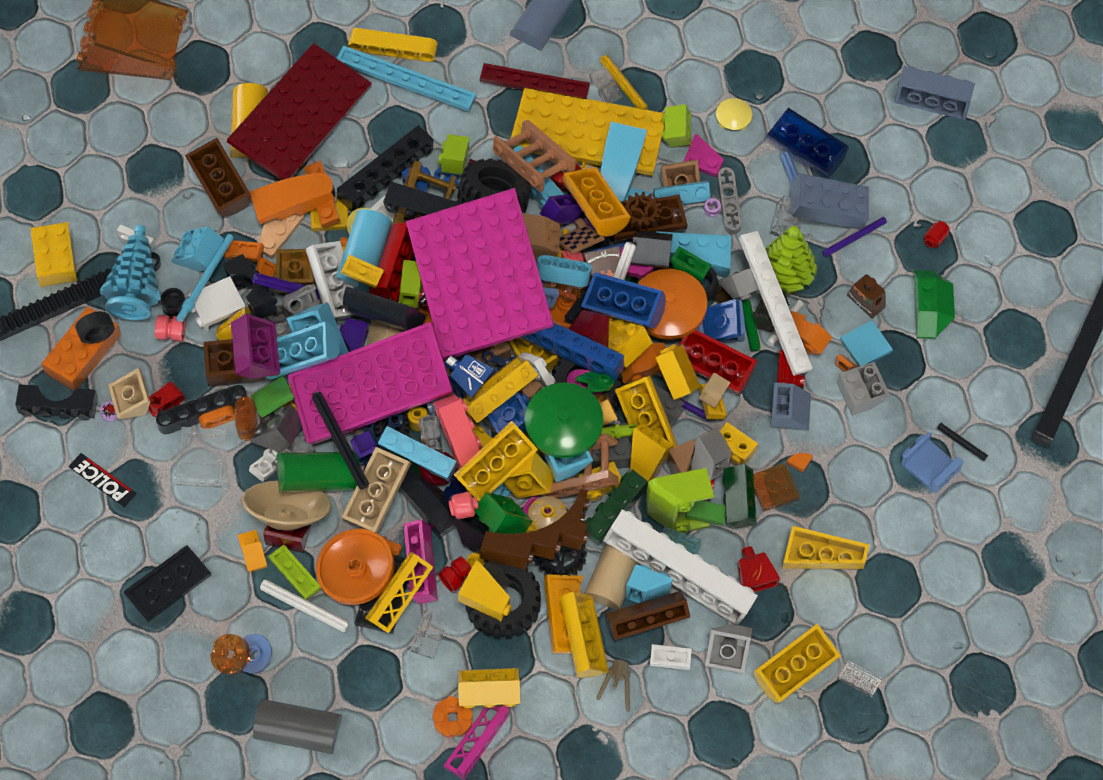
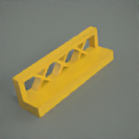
(393, 587)

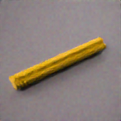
(623, 83)

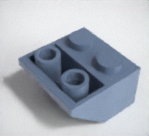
(790, 407)

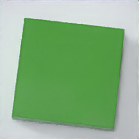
(272, 396)

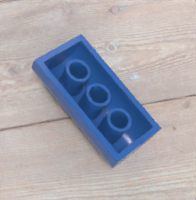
(625, 300)

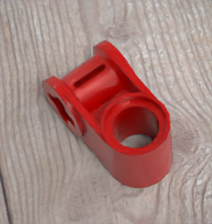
(165, 398)

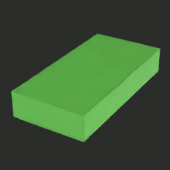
(707, 512)

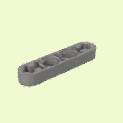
(729, 200)

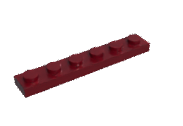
(530, 80)

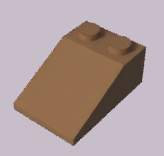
(543, 235)

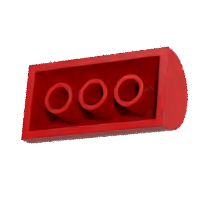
(396, 250)
(712, 356)

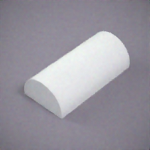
(325, 262)

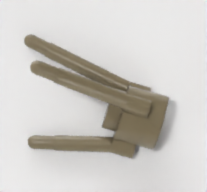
(618, 672)

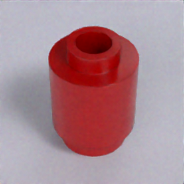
(936, 234)

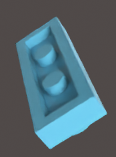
(688, 192)

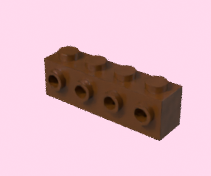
(647, 615)

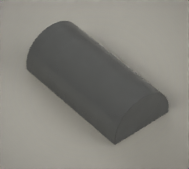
(296, 726)

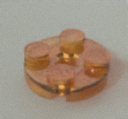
(240, 657)

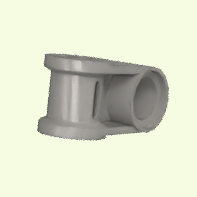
(304, 297)

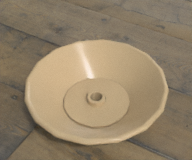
(285, 509)

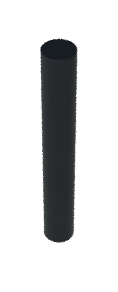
(963, 442)

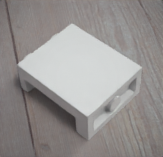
(217, 303)

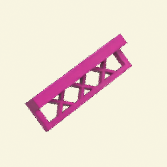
(481, 742)

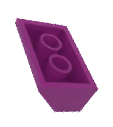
(255, 347)

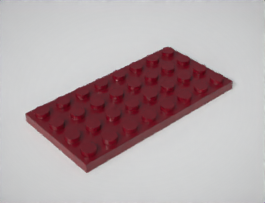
(299, 113)

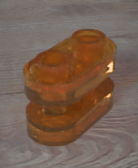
(245, 418)

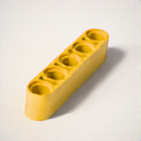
(393, 44)

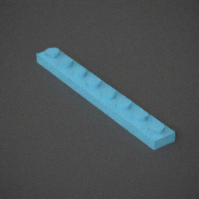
(407, 78)

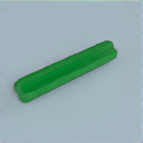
(750, 326)

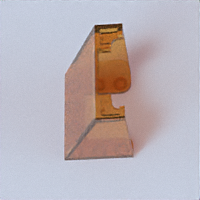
(131, 38)

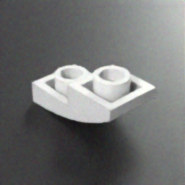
(263, 468)

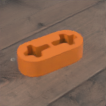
(217, 417)

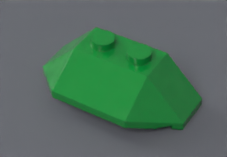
(932, 303)

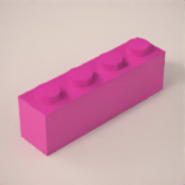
(419, 541)

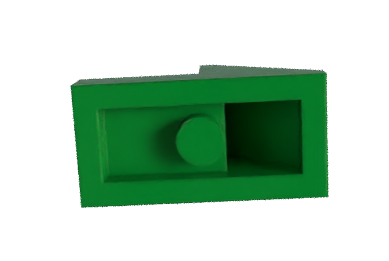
(689, 263)

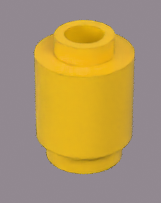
(414, 415)

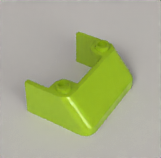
(674, 495)

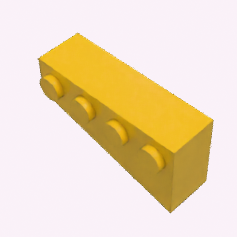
(823, 551)

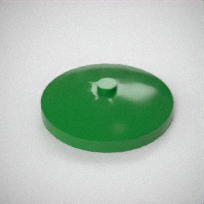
(564, 420)

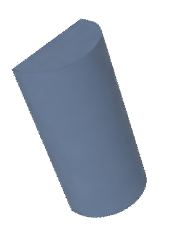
(540, 21)

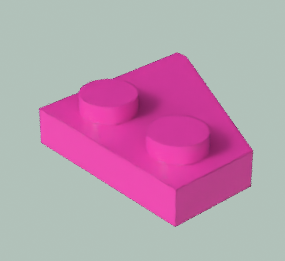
(708, 159)

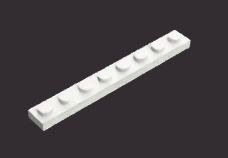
(775, 303)

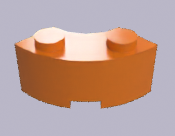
(813, 336)
(644, 365)

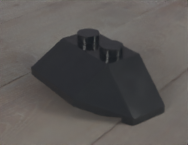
(471, 532)

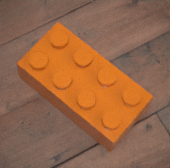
(73, 360)

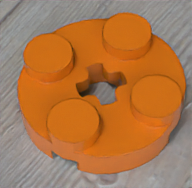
(454, 728)

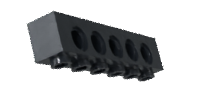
(416, 138)

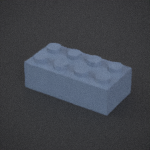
(934, 92)
(829, 201)

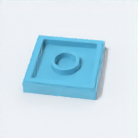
(866, 344)

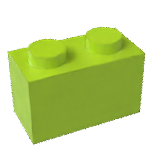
(677, 125)
(454, 154)

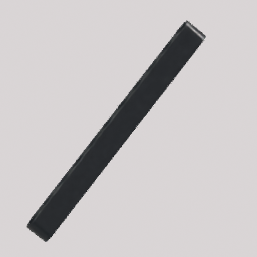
(1071, 374)

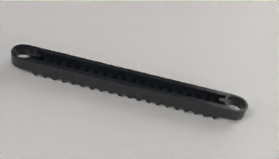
(56, 303)

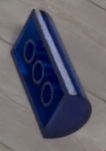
(808, 142)

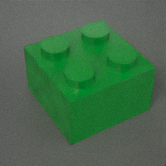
(502, 514)

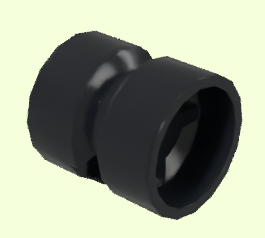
(171, 301)

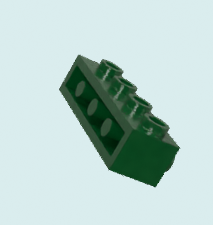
(620, 498)

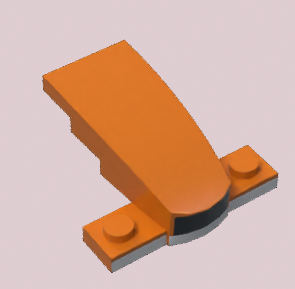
(298, 196)

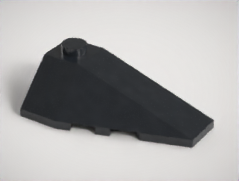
(428, 502)

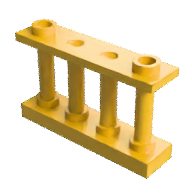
(500, 388)

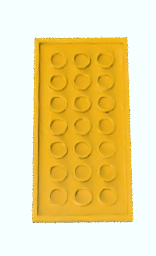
(584, 124)

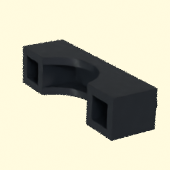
(259, 300)
(80, 404)

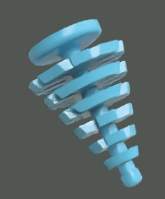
(132, 280)

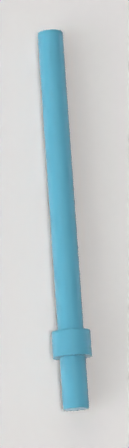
(189, 303)

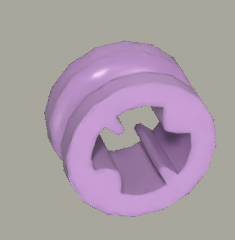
(715, 211)

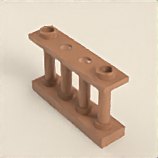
(540, 142)
(588, 480)

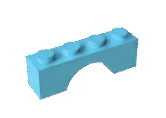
(418, 453)

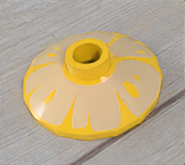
(537, 513)

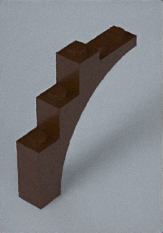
(520, 548)

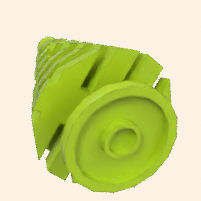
(792, 260)

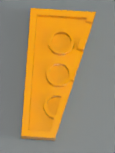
(555, 588)

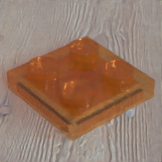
(775, 487)

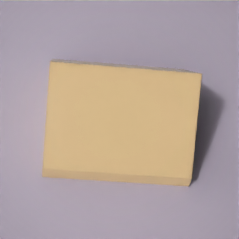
(130, 395)

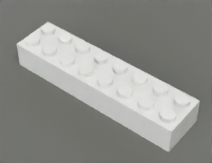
(687, 570)

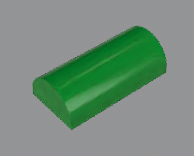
(314, 472)

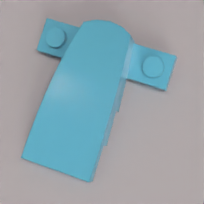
(622, 158)

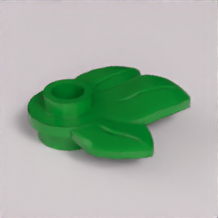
(596, 382)

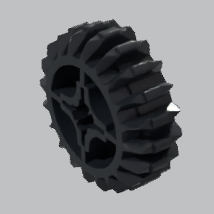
(567, 555)

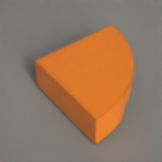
(800, 461)

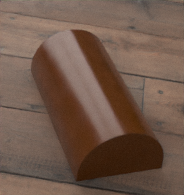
(219, 178)
(672, 220)

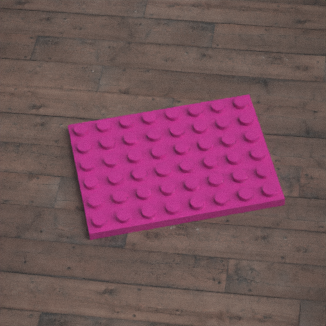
(479, 274)

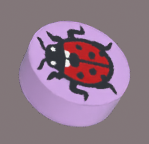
(108, 411)

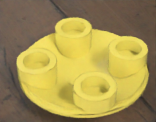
(734, 114)

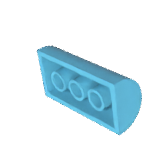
(365, 242)
(307, 348)

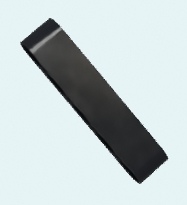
(191, 409)

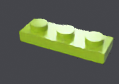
(294, 572)

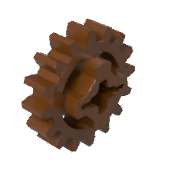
(643, 210)

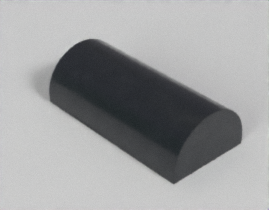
(381, 309)

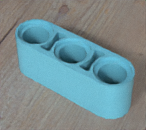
(564, 270)

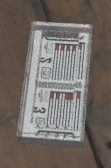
(860, 678)

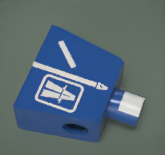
(468, 374)

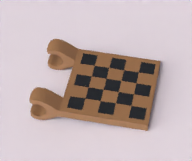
(580, 238)

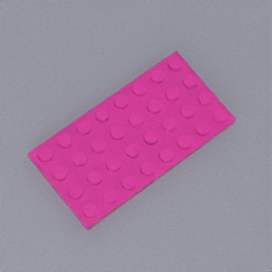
(372, 382)

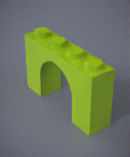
(410, 284)

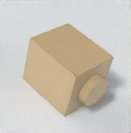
(714, 390)

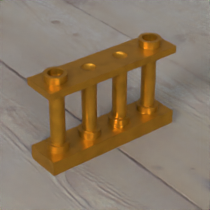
(416, 174)

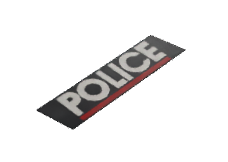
(102, 480)

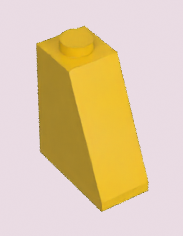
(648, 452)
(484, 593)

